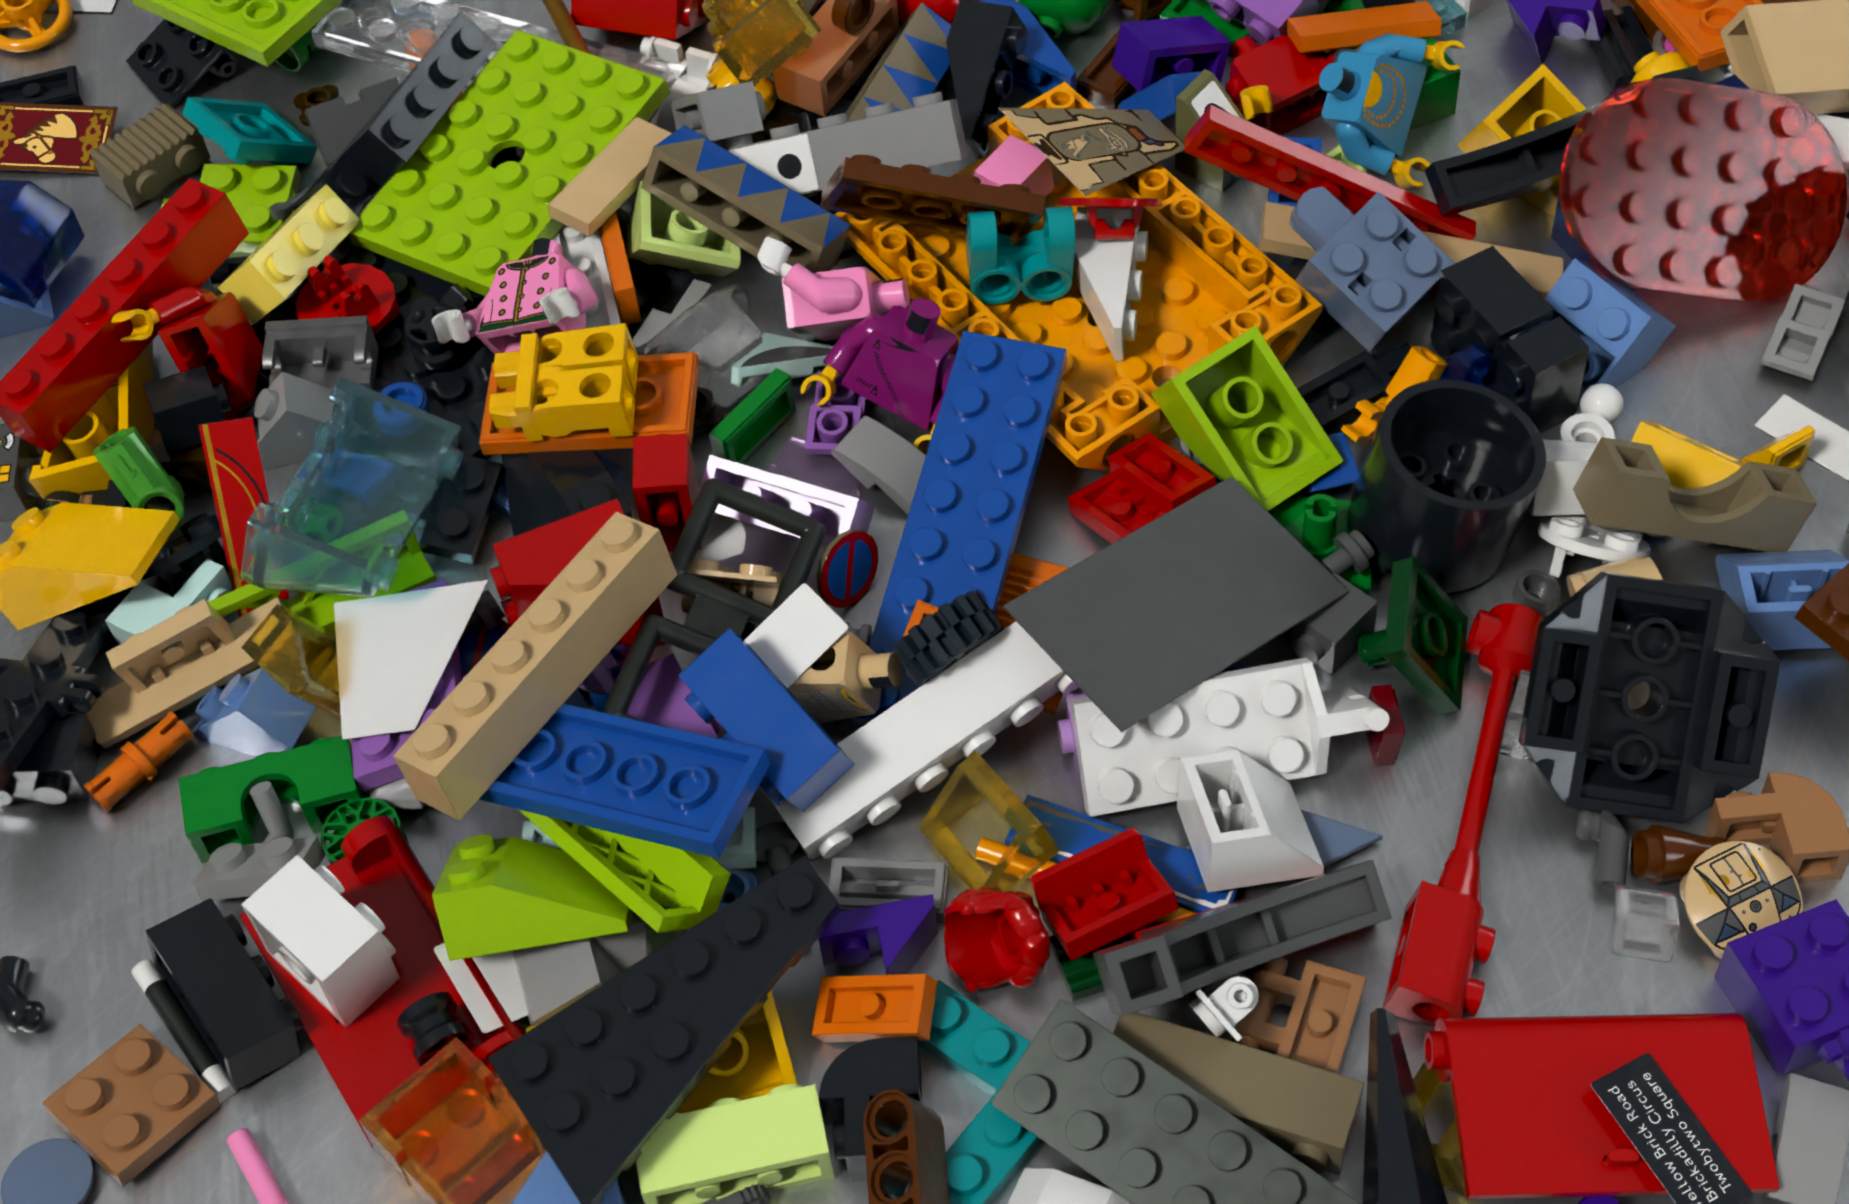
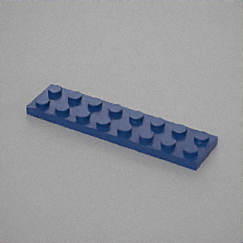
(971, 485)

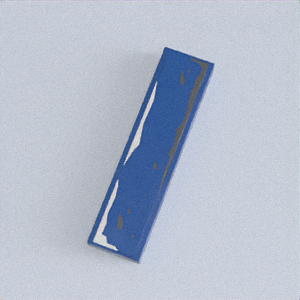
(1077, 832)

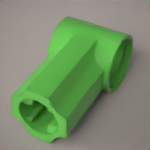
(138, 471)

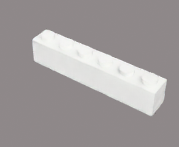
(927, 734)

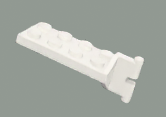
(1262, 711)

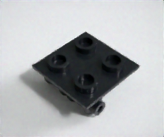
(176, 59)

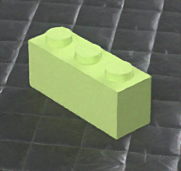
(737, 1144)

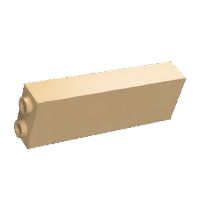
(1793, 51)

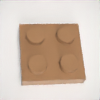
(131, 1104)

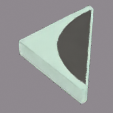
(786, 353)

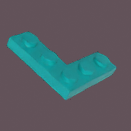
(985, 1054)

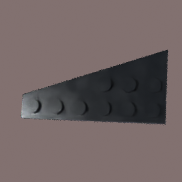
(641, 1043)

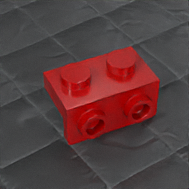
(1102, 894)

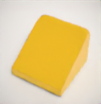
(1786, 451)

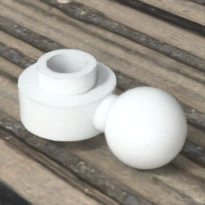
(1599, 408)

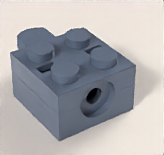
(1366, 264)

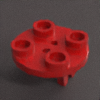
(348, 292)

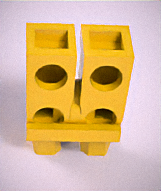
(568, 383)

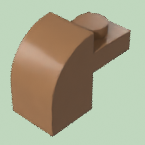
(1794, 818)

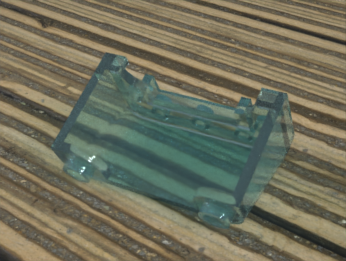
(352, 498)

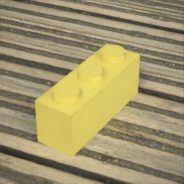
(289, 252)

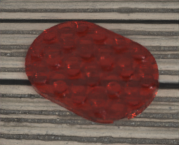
(1703, 190)

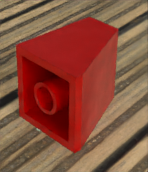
(644, 17)
(538, 557)

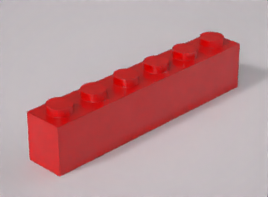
(83, 348)

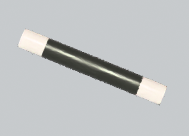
(182, 1029)

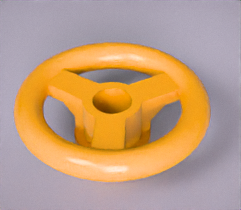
(28, 16)

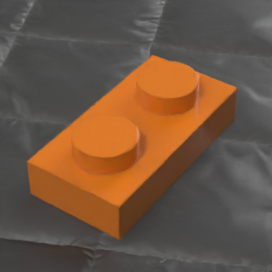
(874, 1007)

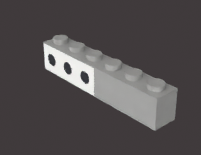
(807, 160)

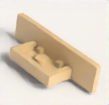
(172, 667)

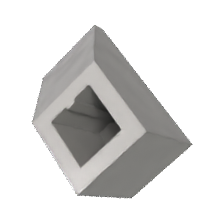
(288, 419)

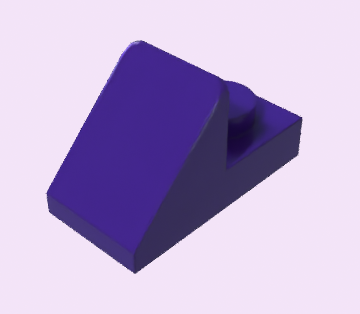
(1544, 19)
(890, 929)

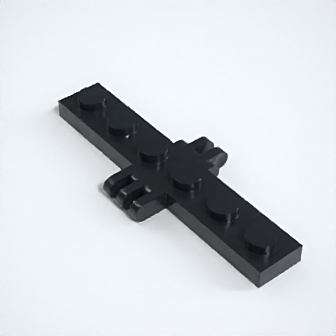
(52, 678)

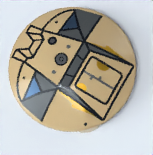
(1738, 892)

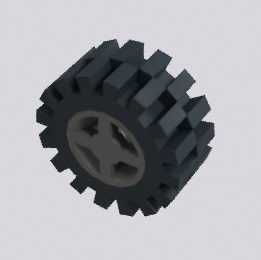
(947, 636)

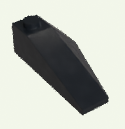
(555, 486)

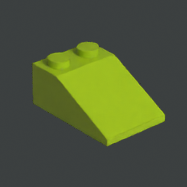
(1248, 420)
(520, 897)

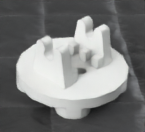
(1575, 535)

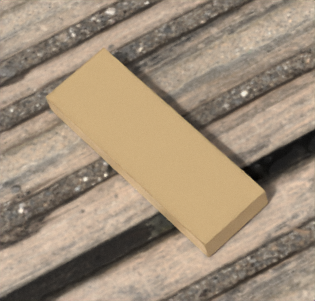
(607, 178)

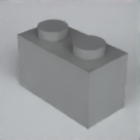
(721, 112)

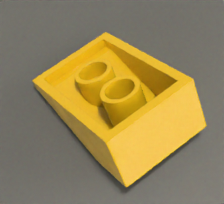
(1532, 105)
(76, 557)

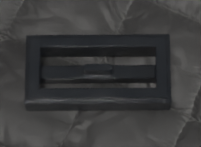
(1628, 41)

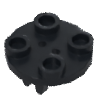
(198, 536)

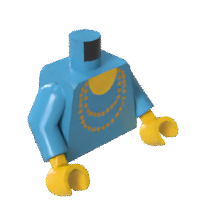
(1375, 100)

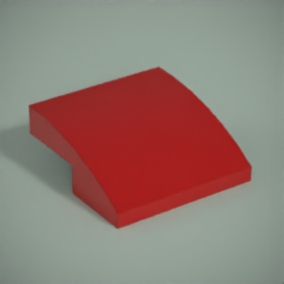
(1142, 485)

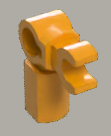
(1417, 367)

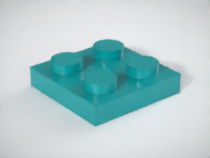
(249, 131)

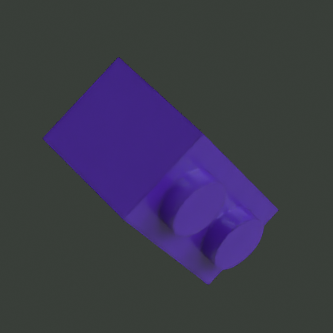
(1168, 46)

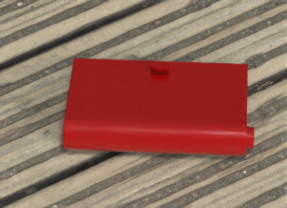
(371, 1052)
(1543, 1132)

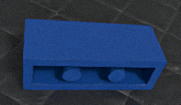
(761, 712)

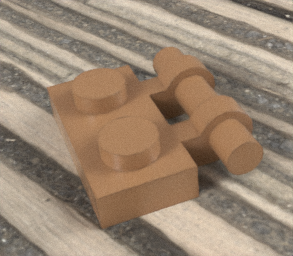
(1320, 1015)

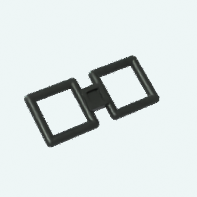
(714, 607)

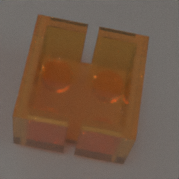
(447, 1130)

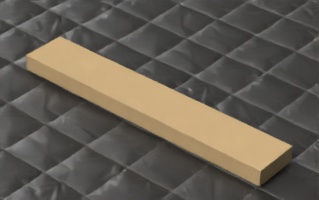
(1537, 269)

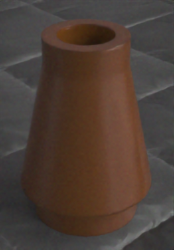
(1667, 853)

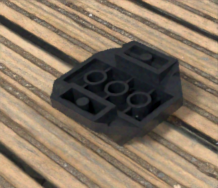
(1704, 709)

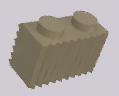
(150, 155)

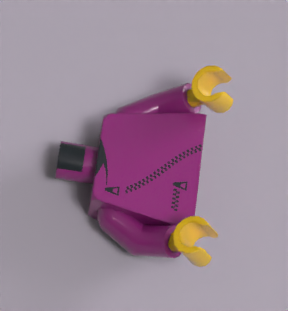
(895, 363)

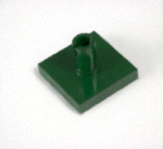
(1421, 637)

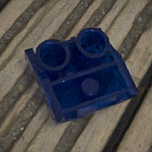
(35, 238)

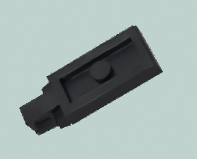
(1337, 391)

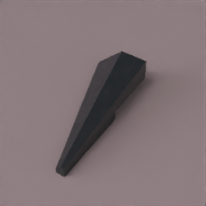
(1397, 1143)

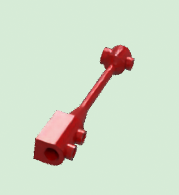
(1444, 921)

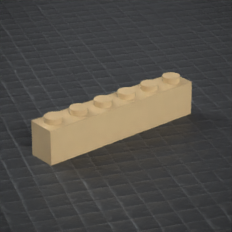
(535, 666)

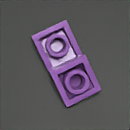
(833, 420)

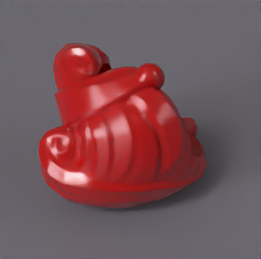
(995, 938)

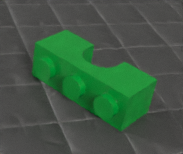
(219, 800)

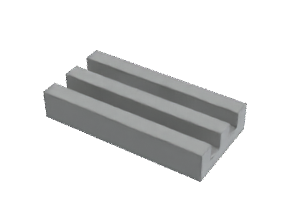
(861, 895)

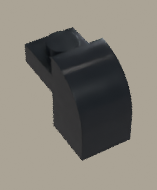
(855, 1080)

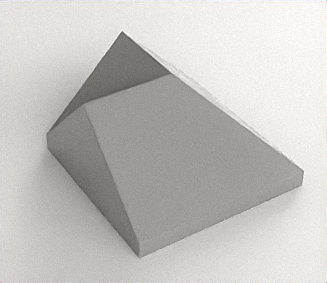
(567, 971)

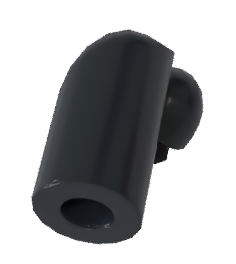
(15, 1009)

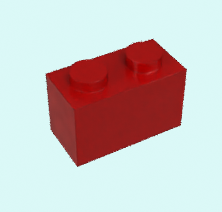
(664, 483)

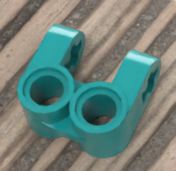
(1037, 264)

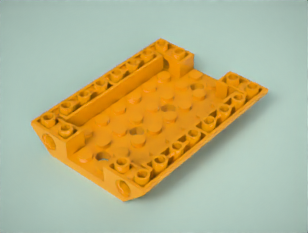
(1196, 296)

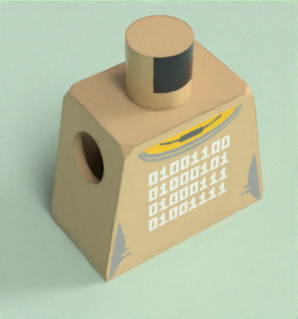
(846, 680)

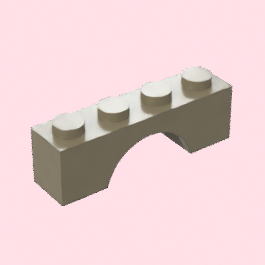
(1751, 509)

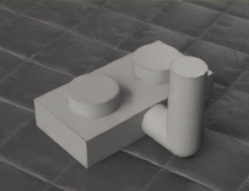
(242, 869)

